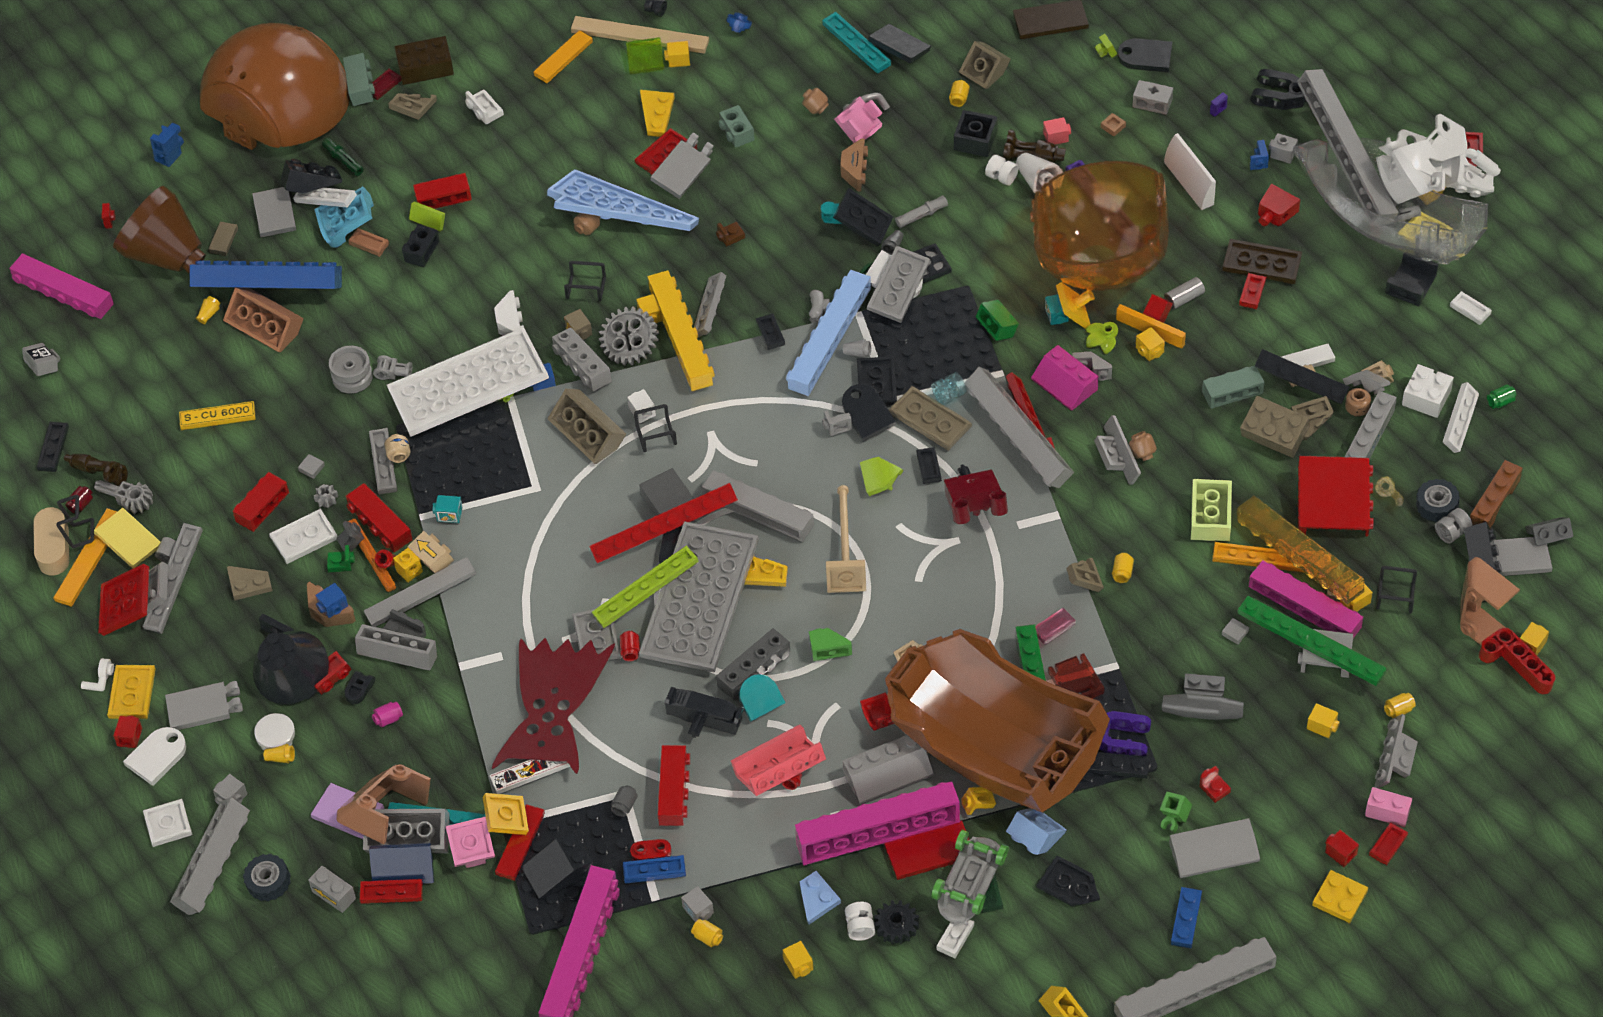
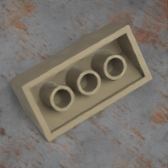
(586, 425)

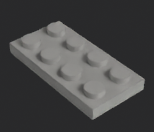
(898, 284)

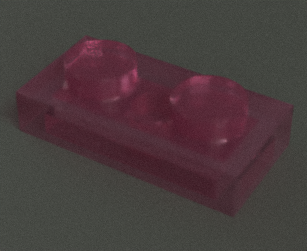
(1054, 626)

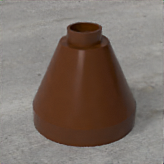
(160, 234)

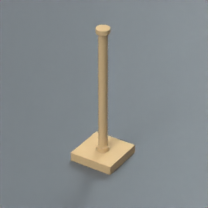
(845, 574)

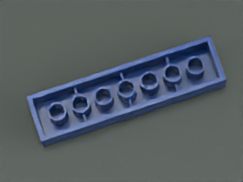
(265, 276)

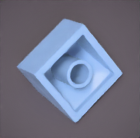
(1035, 830)

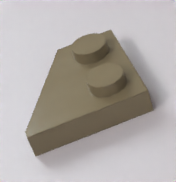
(412, 104)
(1317, 410)
(1085, 575)
(248, 582)

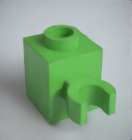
(1175, 809)

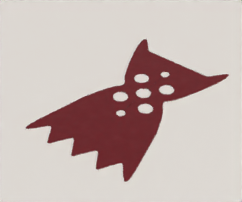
(540, 673)

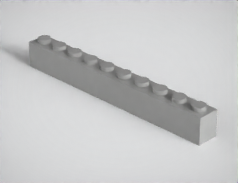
(1346, 143)

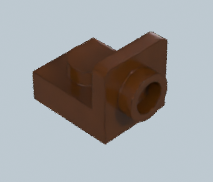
(730, 233)

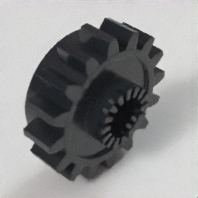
(900, 931)

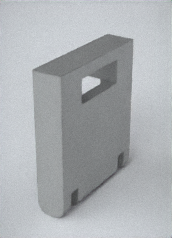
(157, 586)

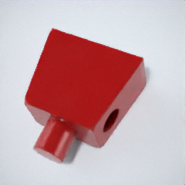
(1277, 206)

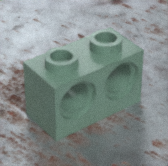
(736, 126)

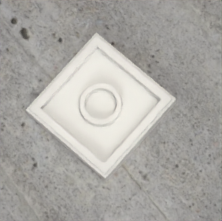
(167, 822)

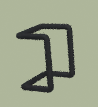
(567, 288)
(671, 432)
(70, 520)
(1410, 600)

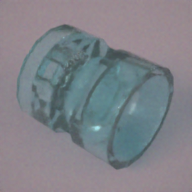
(947, 389)

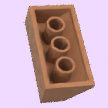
(262, 318)

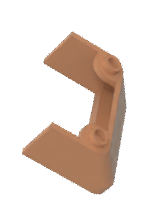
(1479, 585)
(359, 810)

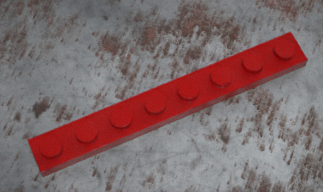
(663, 523)

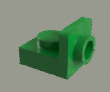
(341, 560)

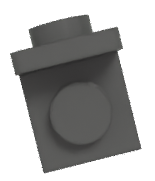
(350, 536)

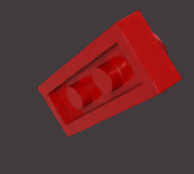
(391, 891)

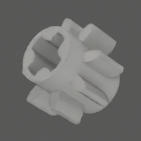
(325, 495)

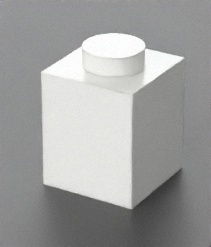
(639, 401)

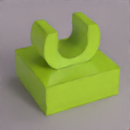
(1105, 47)

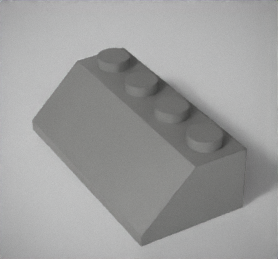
(886, 768)

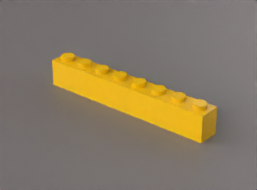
(680, 331)

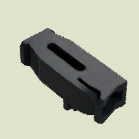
(703, 711)

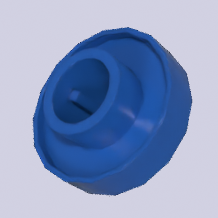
(738, 22)

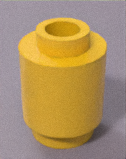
(959, 93)
(1122, 567)
(1399, 705)
(707, 932)

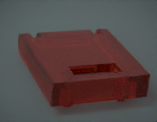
(1077, 676)

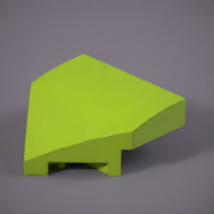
(879, 475)

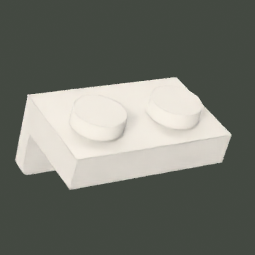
(483, 106)

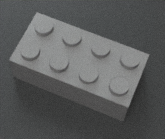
(414, 827)

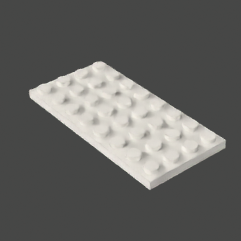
(467, 381)

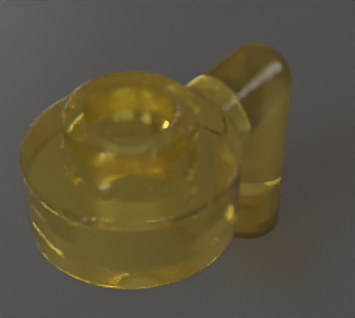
(1390, 491)

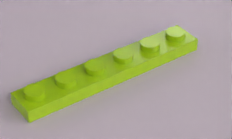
(645, 586)

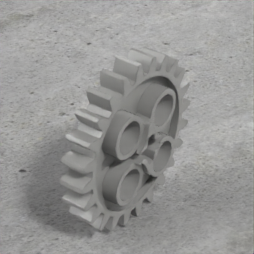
(612, 339)

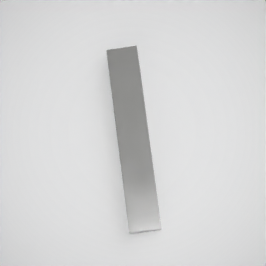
(177, 568)
(420, 591)

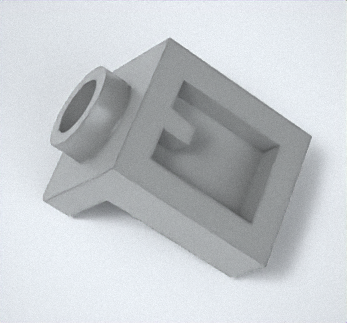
(837, 424)

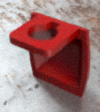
(877, 711)

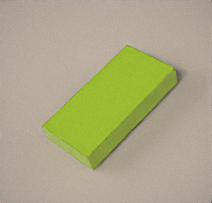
(427, 216)

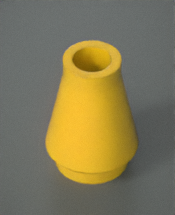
(208, 309)
(280, 754)

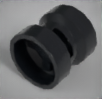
(656, 6)

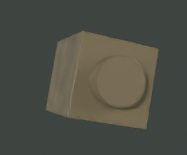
(578, 323)

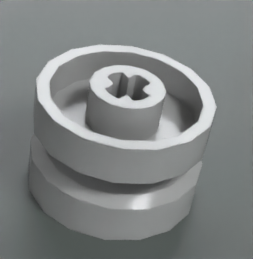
(350, 369)

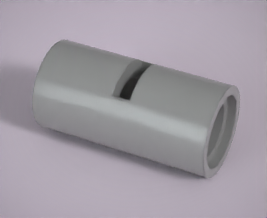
(1185, 292)

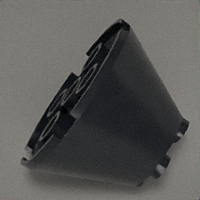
(290, 666)

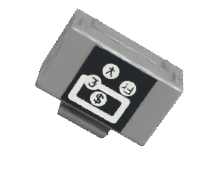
(41, 359)

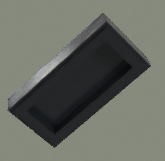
(928, 465)

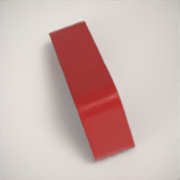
(1540, 677)

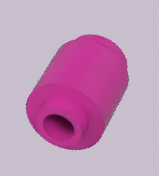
(387, 714)

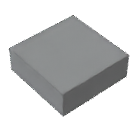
(311, 466)
(1235, 631)

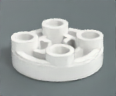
(274, 731)

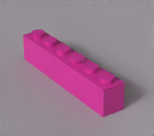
(61, 286)
(1304, 600)

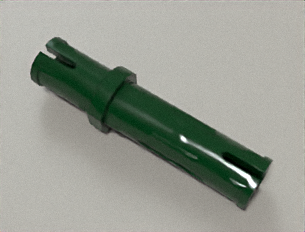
(338, 152)

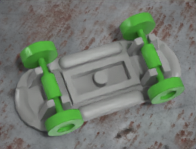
(969, 878)

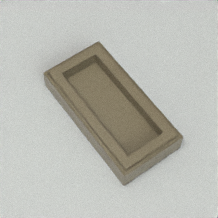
(223, 238)

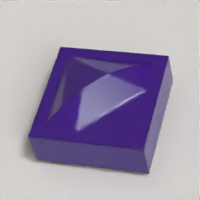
(1218, 104)

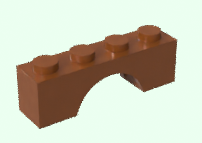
(1492, 499)

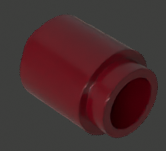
(85, 497)

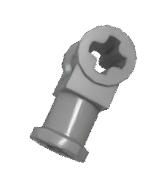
(390, 368)

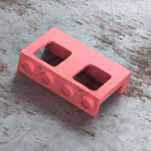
(777, 760)

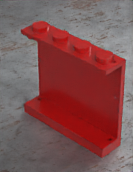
(1334, 493)

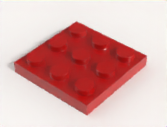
(124, 599)

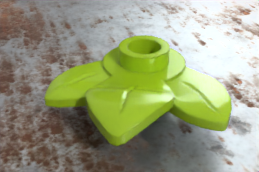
(1100, 337)

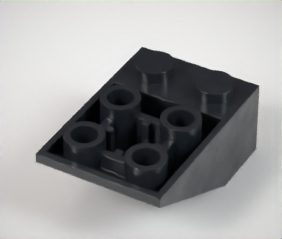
(308, 177)

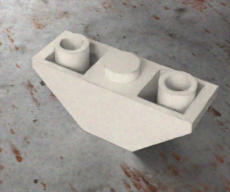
(507, 315)

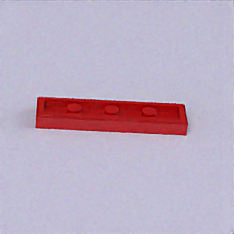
(519, 845)

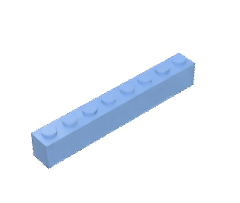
(828, 332)

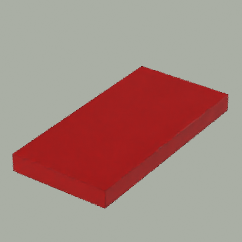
(924, 851)

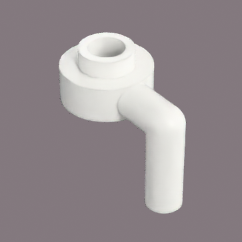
(104, 670)

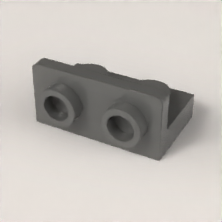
(1550, 530)
(402, 623)

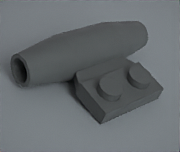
(1203, 700)

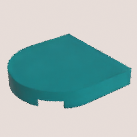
(759, 696)

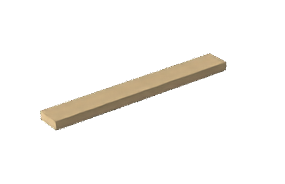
(629, 33)

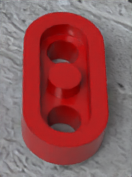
(650, 849)

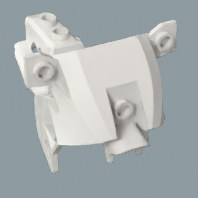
(1434, 164)

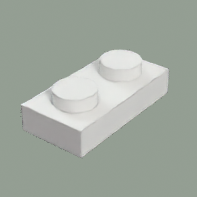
(955, 938)

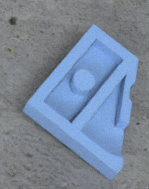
(817, 897)

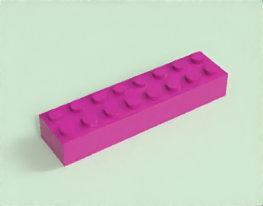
(877, 823)
(581, 944)

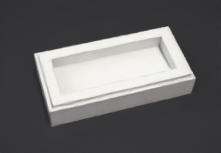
(1470, 308)

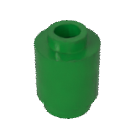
(1501, 396)

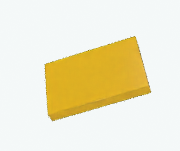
(131, 691)

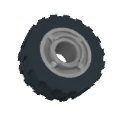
(1437, 490)
(274, 885)

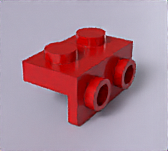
(337, 671)

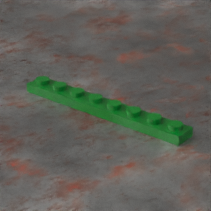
(1312, 640)

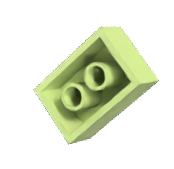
(1211, 510)

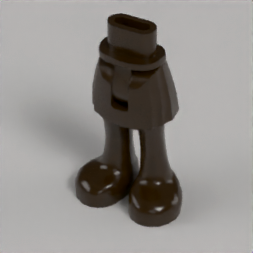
(1041, 149)
(112, 470)

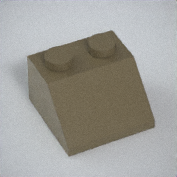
(984, 64)

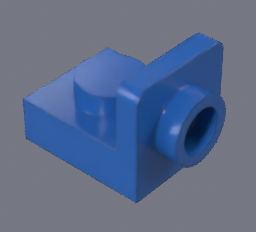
(1260, 157)

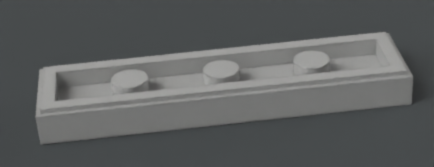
(383, 466)

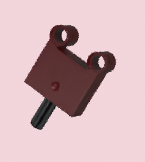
(974, 493)

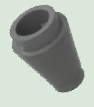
(892, 241)

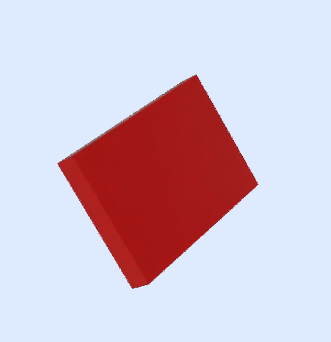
(659, 151)

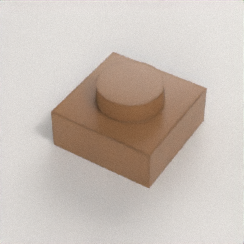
(1113, 124)

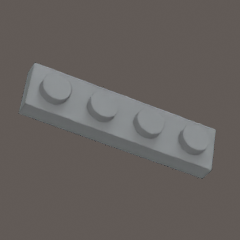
(709, 304)

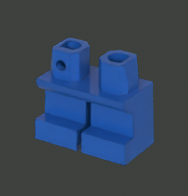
(167, 144)

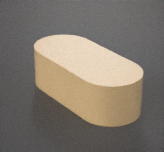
(49, 544)

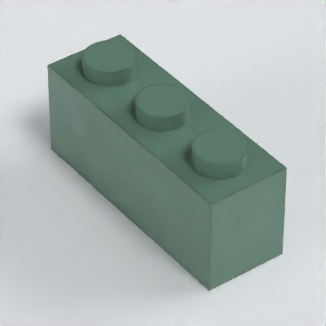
(359, 79)
(1233, 386)

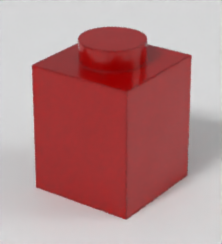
(1158, 308)
(1341, 848)

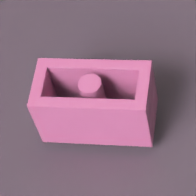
(1388, 807)

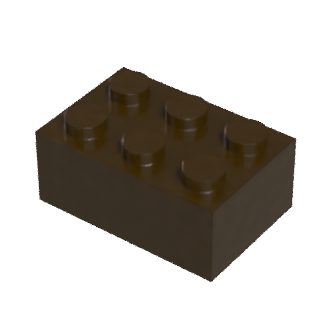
(424, 60)

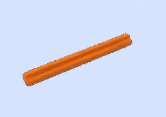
(370, 553)

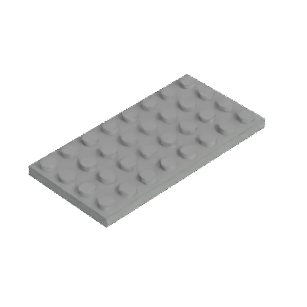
(700, 603)

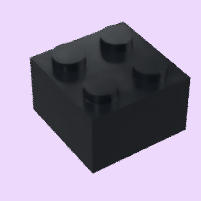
(975, 133)

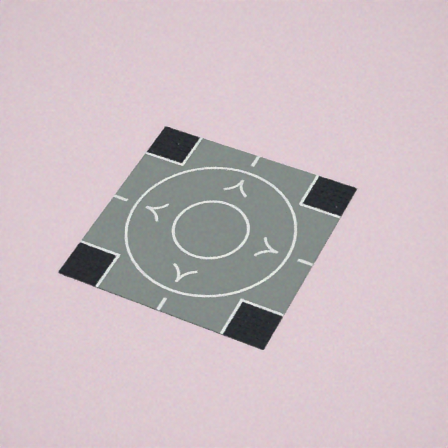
(542, 502)

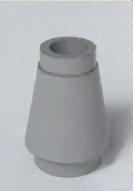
(858, 348)

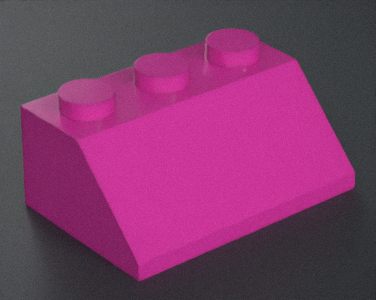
(1065, 378)

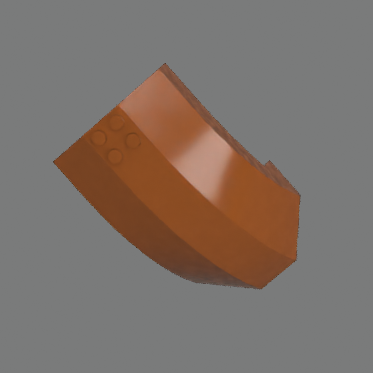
(995, 719)

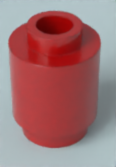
(629, 645)

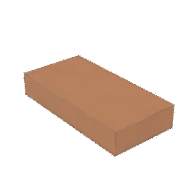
(368, 242)

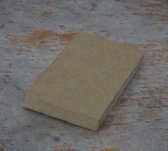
(930, 418)

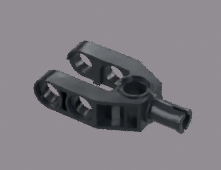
(1290, 100)

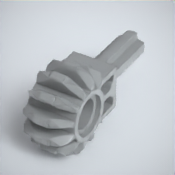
(130, 496)

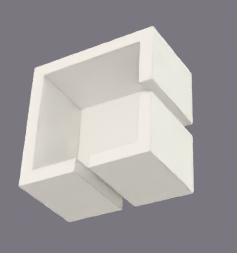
(1427, 391)

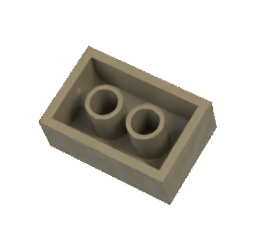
(1275, 426)

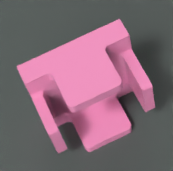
(860, 119)
(470, 842)

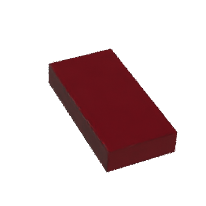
(385, 83)

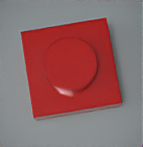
(108, 215)

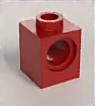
(128, 731)

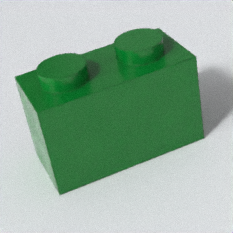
(997, 320)

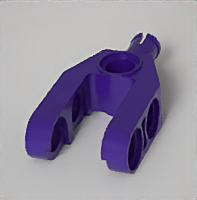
(1130, 723)

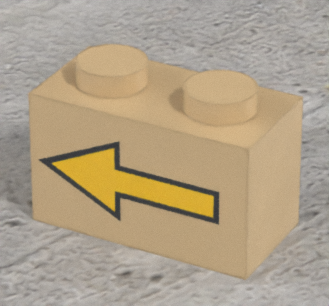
(430, 552)

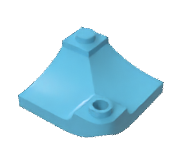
(339, 221)

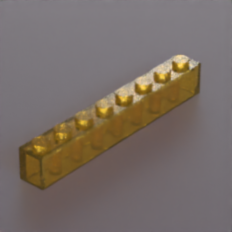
(1300, 550)

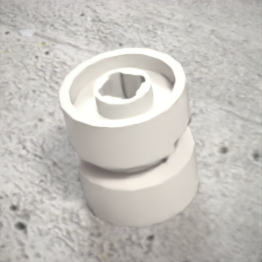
(1000, 169)
(859, 921)

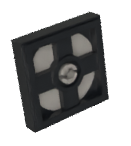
(938, 264)

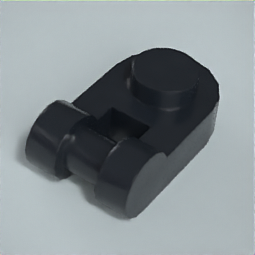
(356, 692)

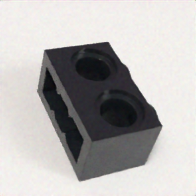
(420, 245)

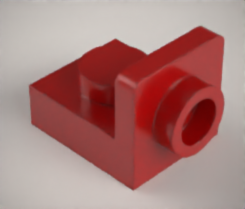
(1213, 784)

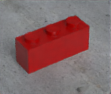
(443, 191)
(260, 501)

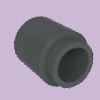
(624, 800)

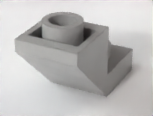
(1095, 363)
(1370, 381)

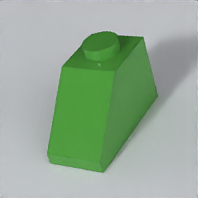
(828, 644)

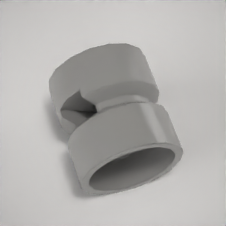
(1453, 525)

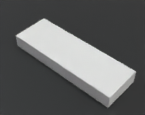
(1315, 356)

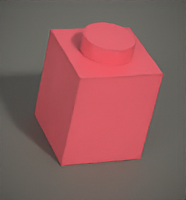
(1056, 131)

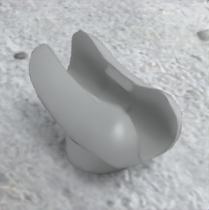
(818, 305)

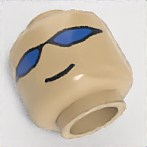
(397, 448)

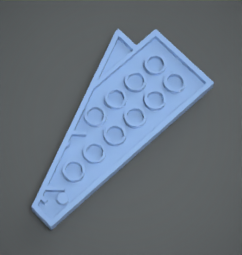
(597, 197)

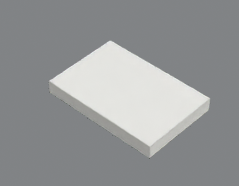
(303, 536)

